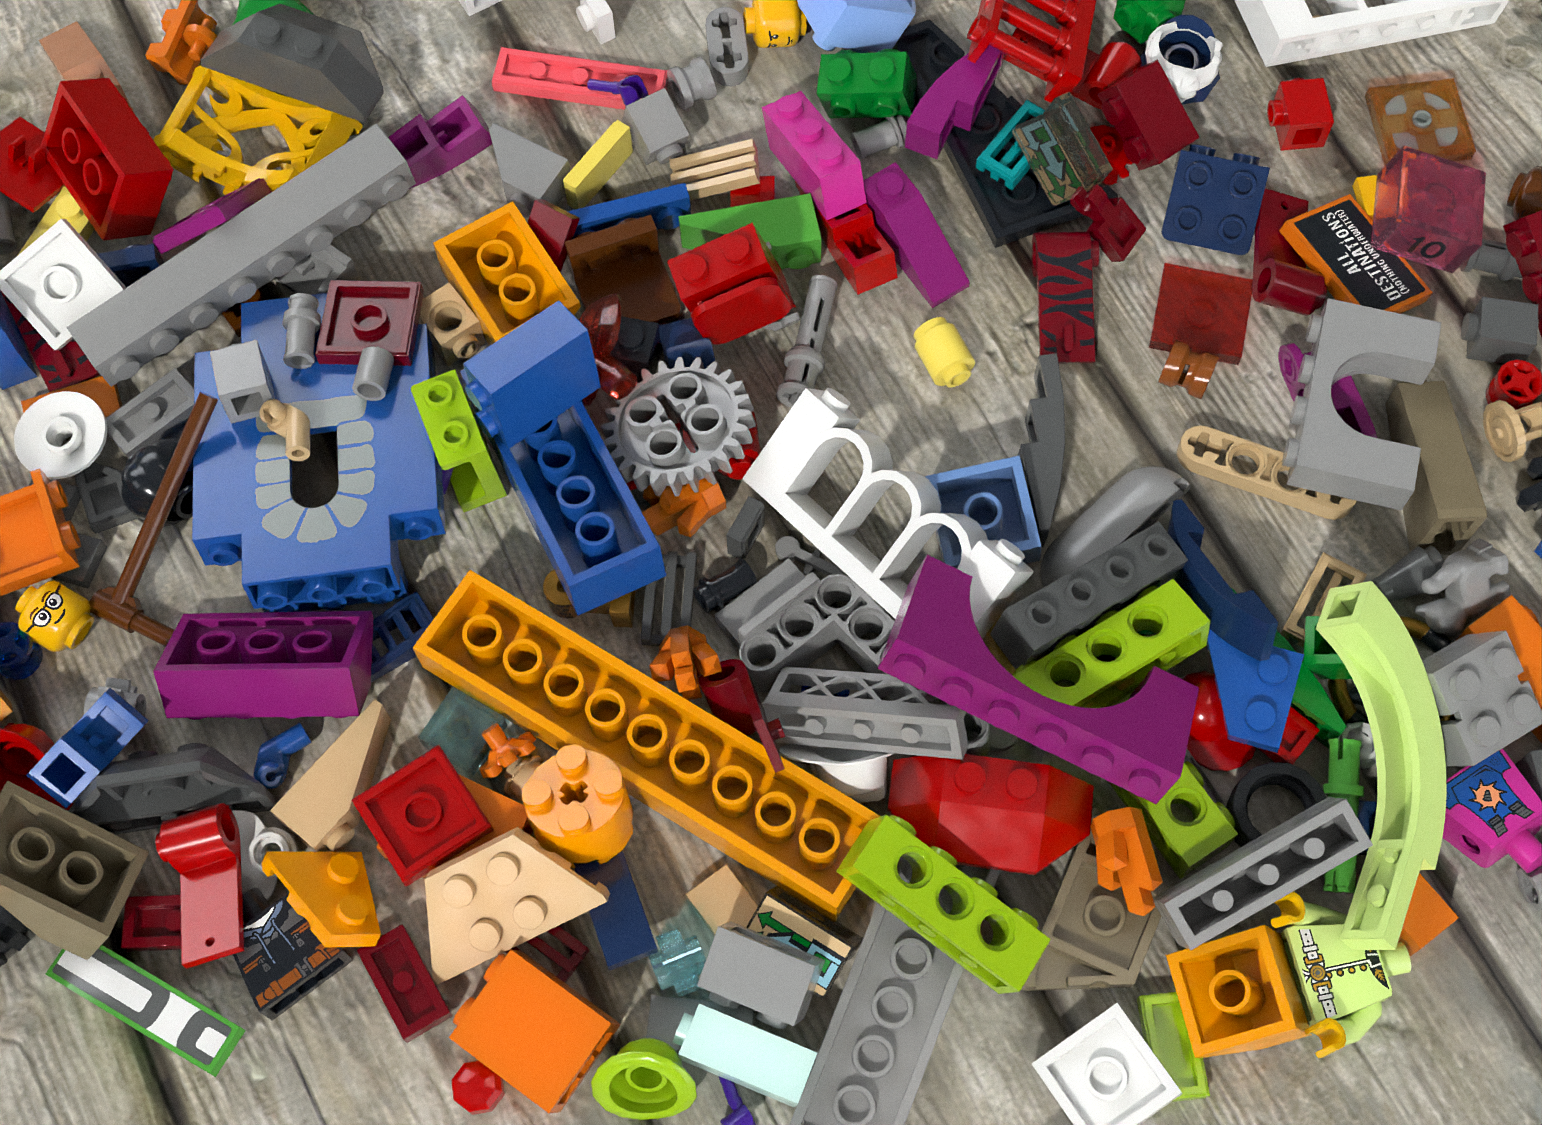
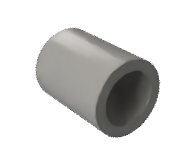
(373, 373)

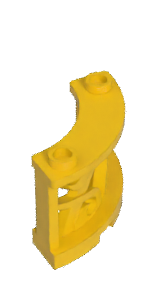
(297, 121)

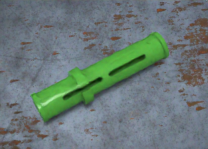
(1343, 783)

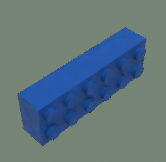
(581, 509)

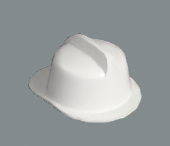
(850, 771)

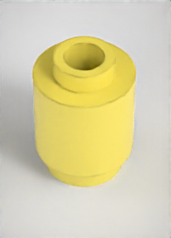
(943, 352)

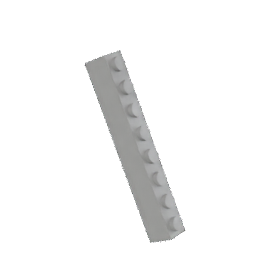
(242, 255)

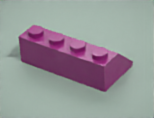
(267, 665)

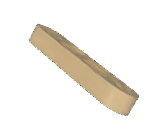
(1263, 481)

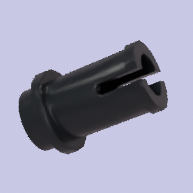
(724, 586)

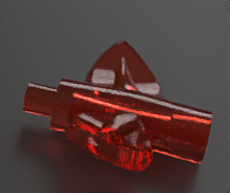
(603, 326)

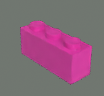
(814, 155)

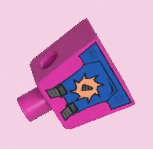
(1494, 814)

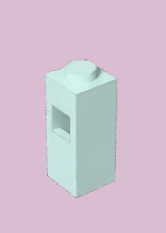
(744, 1054)

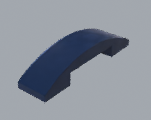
(1235, 618)

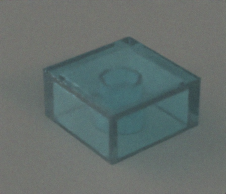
(458, 730)

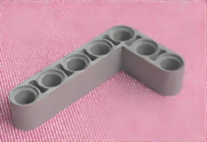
(827, 629)

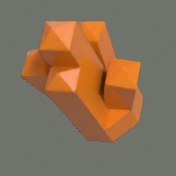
(685, 511)
(685, 656)
(1126, 857)

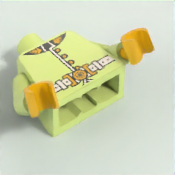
(1336, 985)

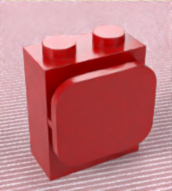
(731, 285)

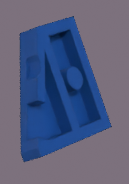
(1254, 692)

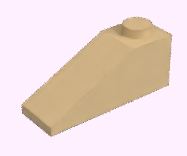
(320, 802)

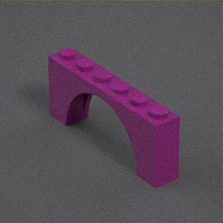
(942, 653)

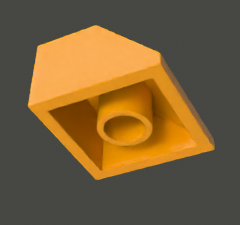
(1238, 993)

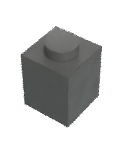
(1500, 330)

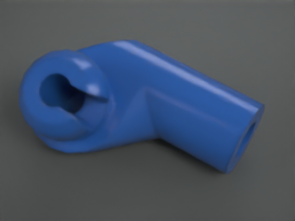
(275, 755)

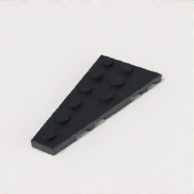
(1003, 211)

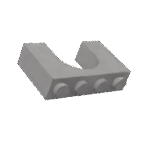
(1327, 451)

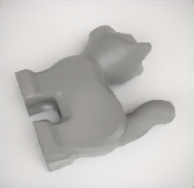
(1466, 585)

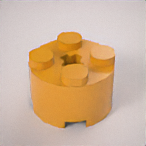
(579, 806)

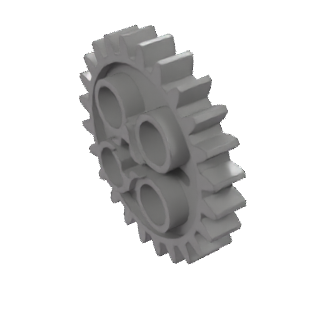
(707, 406)

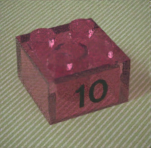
(1428, 209)

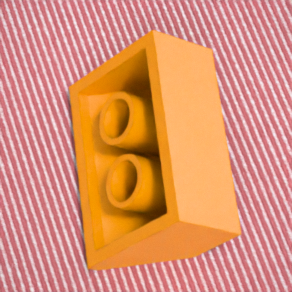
(502, 271)

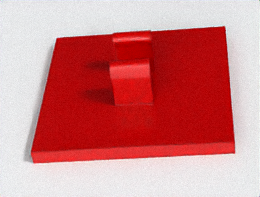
(24, 168)

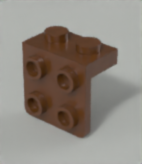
(625, 263)

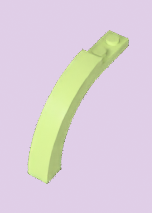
(1408, 759)

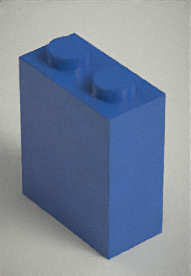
(532, 375)

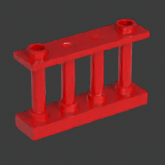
(1067, 42)

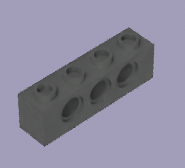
(1087, 593)

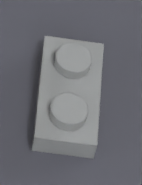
(152, 413)

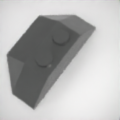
(300, 59)
(159, 787)

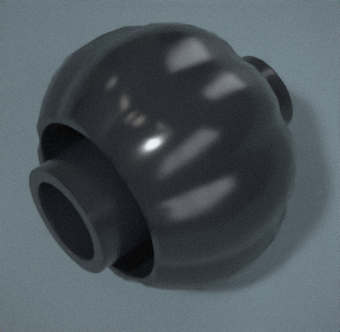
(143, 476)

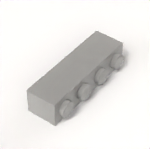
(1262, 872)

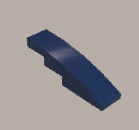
(621, 920)

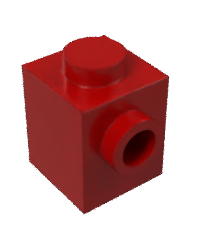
(1301, 114)

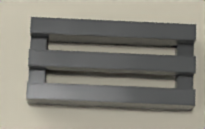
(672, 562)

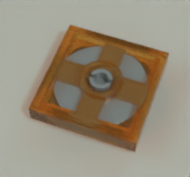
(1420, 117)

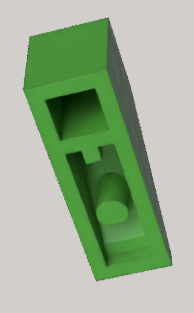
(784, 222)

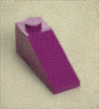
(914, 235)

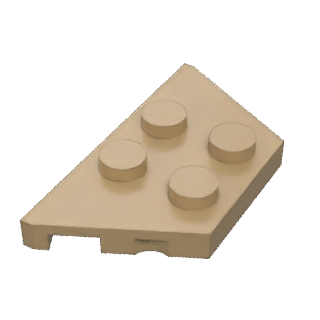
(500, 900)

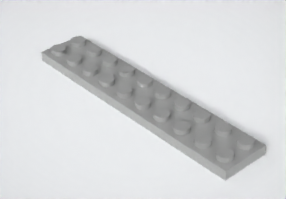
(891, 1007)

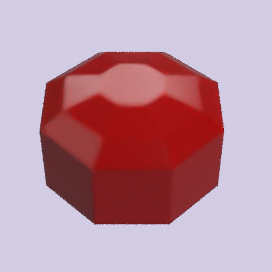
(477, 1088)

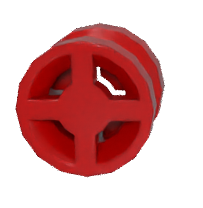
(1519, 377)

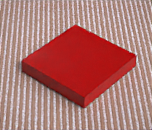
(422, 815)

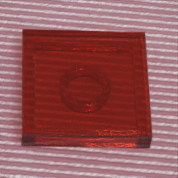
(1202, 311)

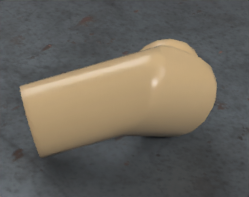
(291, 425)

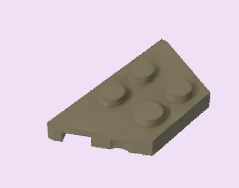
(1092, 931)

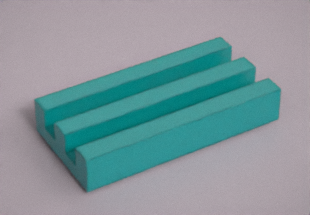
(1001, 169)

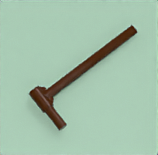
(118, 603)

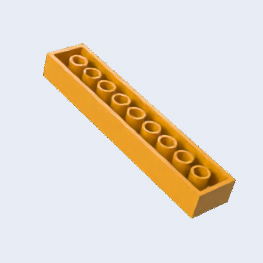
(664, 745)

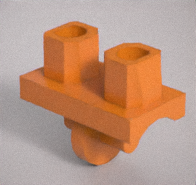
(186, 40)

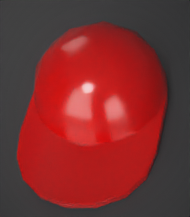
(1208, 734)

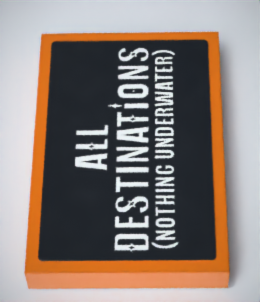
(1338, 245)

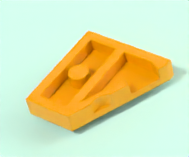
(329, 893)

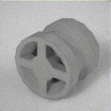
(691, 83)

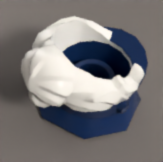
(1187, 55)

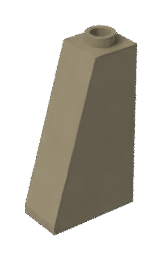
(1446, 494)

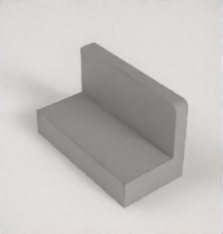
(763, 601)

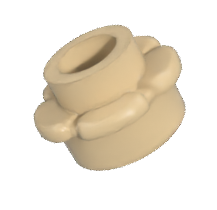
(519, 773)

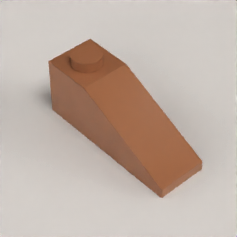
(77, 56)

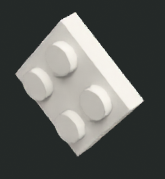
(58, 282)
(1107, 1073)

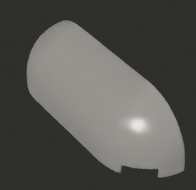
(1117, 515)

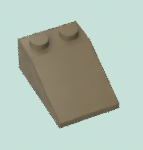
(62, 872)

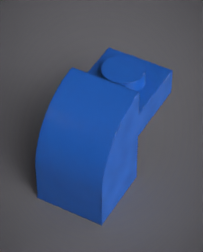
(87, 748)

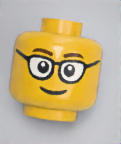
(54, 616)

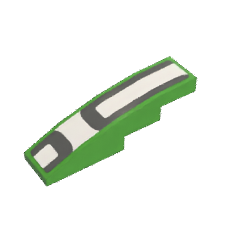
(149, 1006)

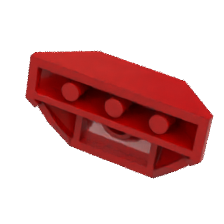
(992, 809)

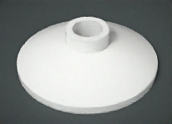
(49, 423)

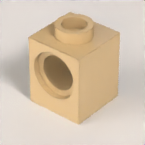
(445, 309)

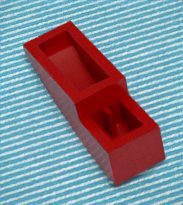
(858, 247)

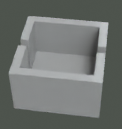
(1481, 688)

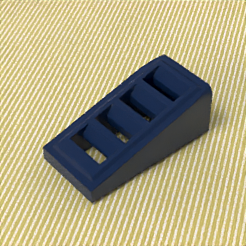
(393, 618)

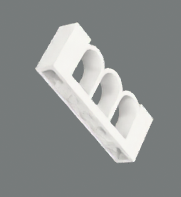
(1289, 33)
(799, 455)

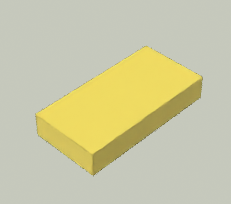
(598, 165)

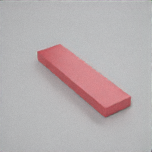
(567, 77)

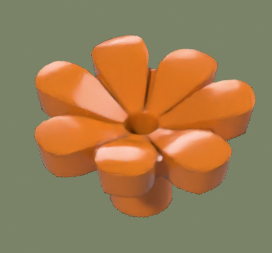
(504, 749)

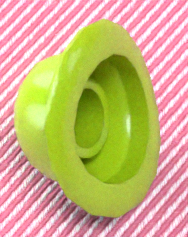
(644, 1081)

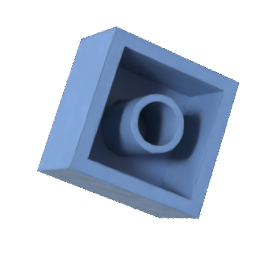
(995, 498)

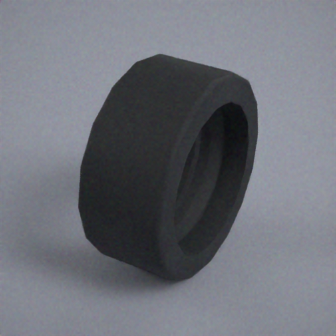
(1270, 773)

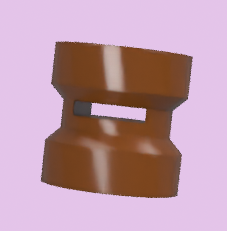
(1198, 374)

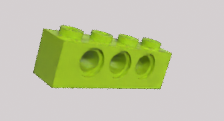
(1164, 610)
(1184, 843)
(873, 869)

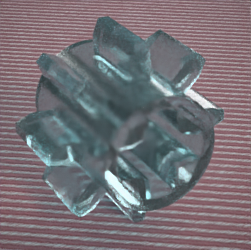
(678, 962)

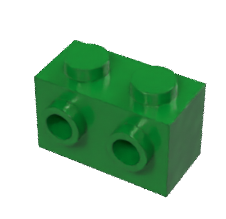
(867, 84)

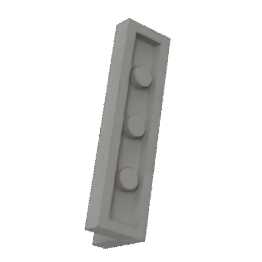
(862, 718)

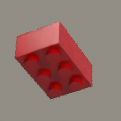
(106, 158)

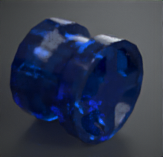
(21, 644)

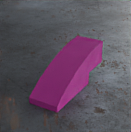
(952, 101)
(442, 141)

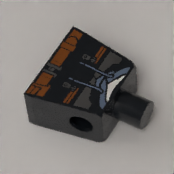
(282, 955)

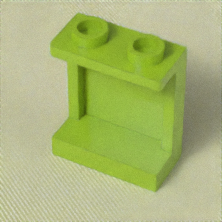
(458, 440)

